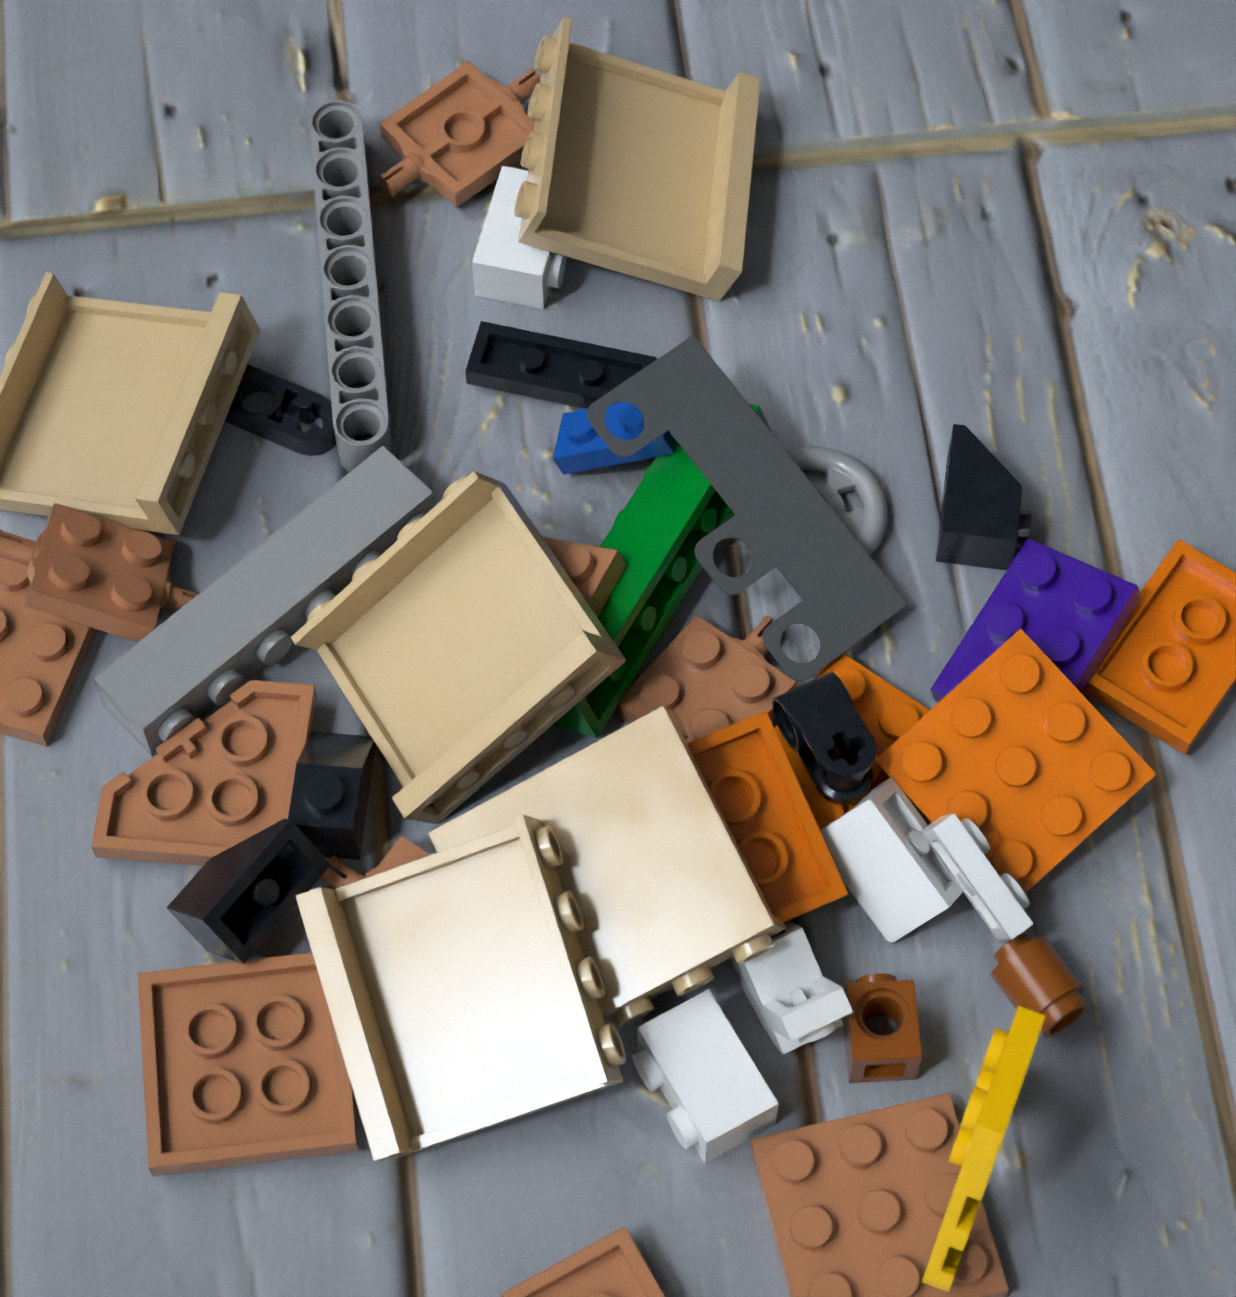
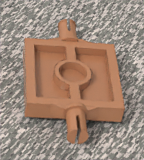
(459, 133)
(97, 573)
(708, 680)

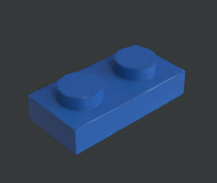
(582, 448)

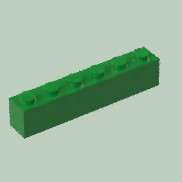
(658, 543)

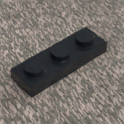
(548, 365)

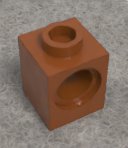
(877, 1056)

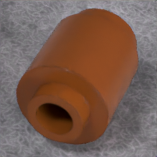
(1039, 980)

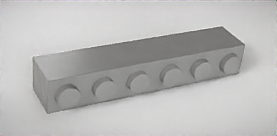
(260, 602)

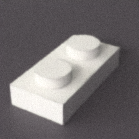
(994, 897)

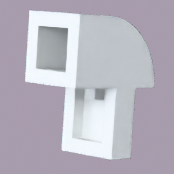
(791, 993)

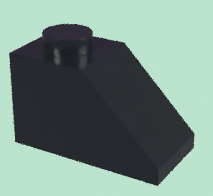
(979, 507)
(333, 792)
(248, 890)

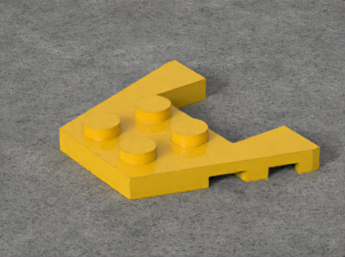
(981, 1138)

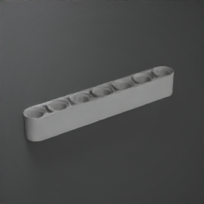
(338, 161)

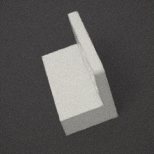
(890, 862)

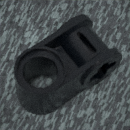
(828, 738)

